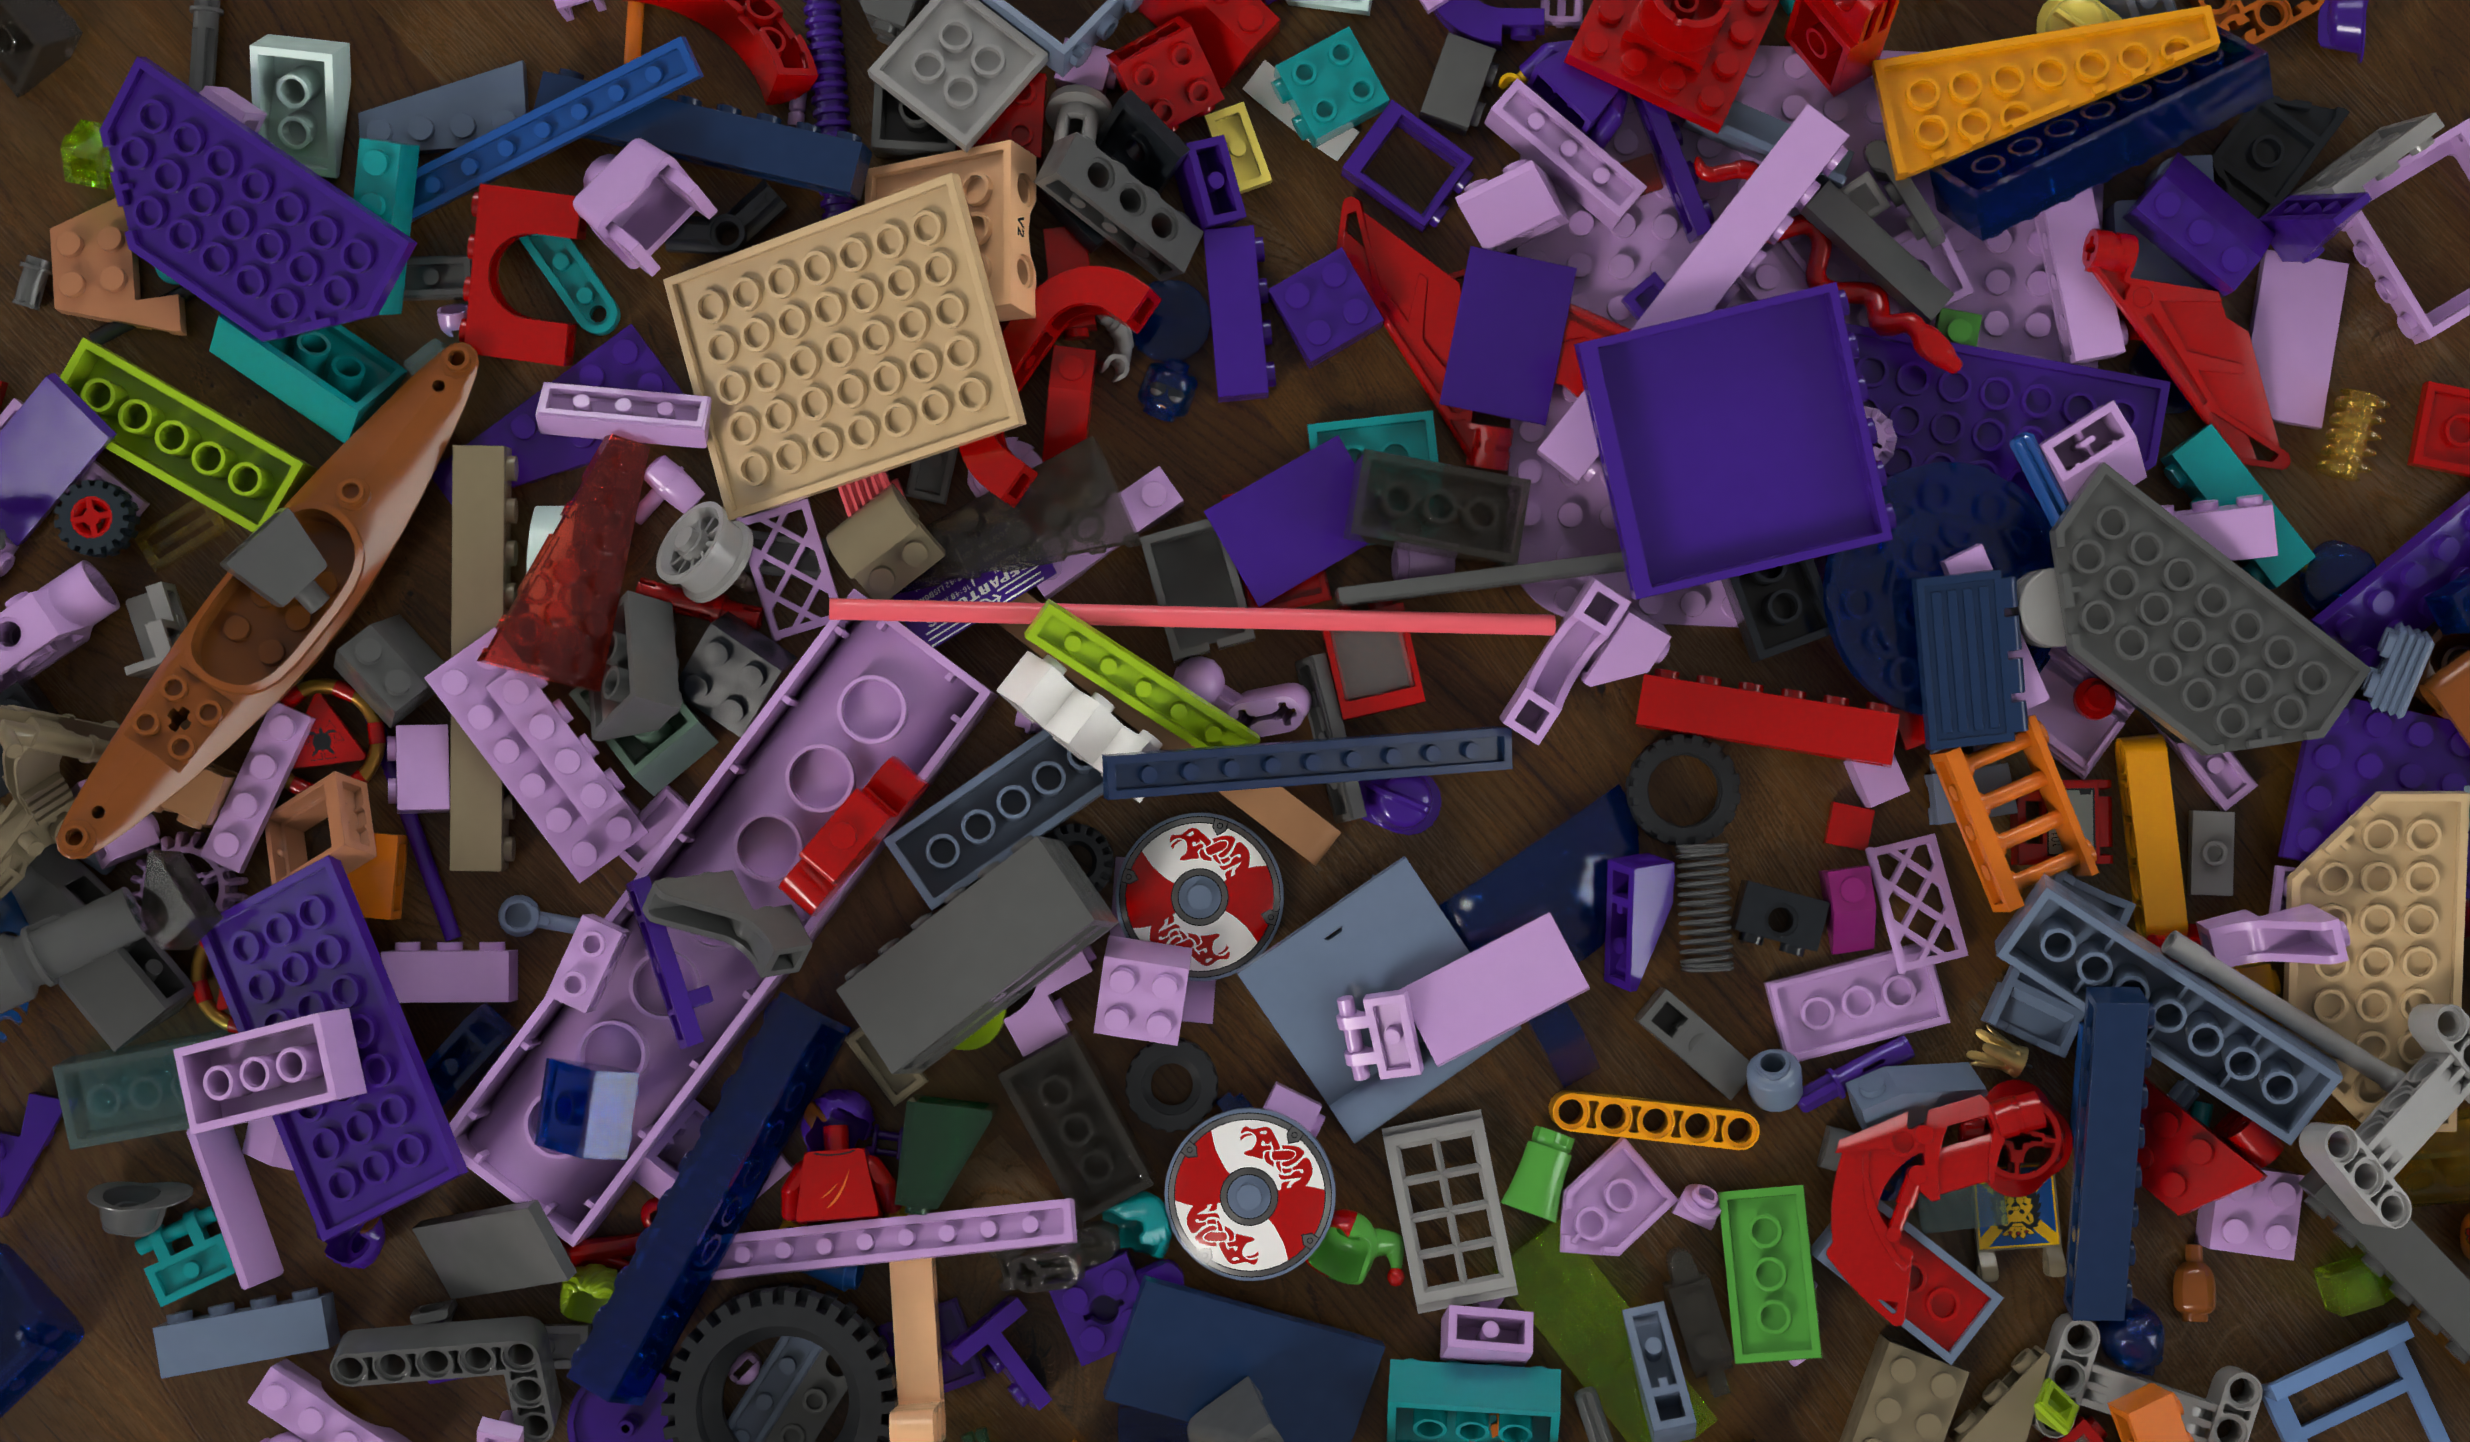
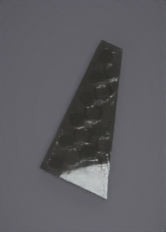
(1063, 513)

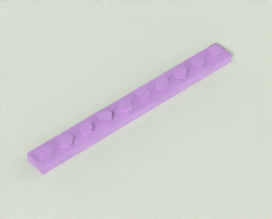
(900, 1239)

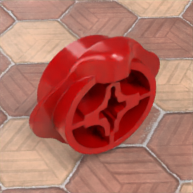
(2057, 1142)

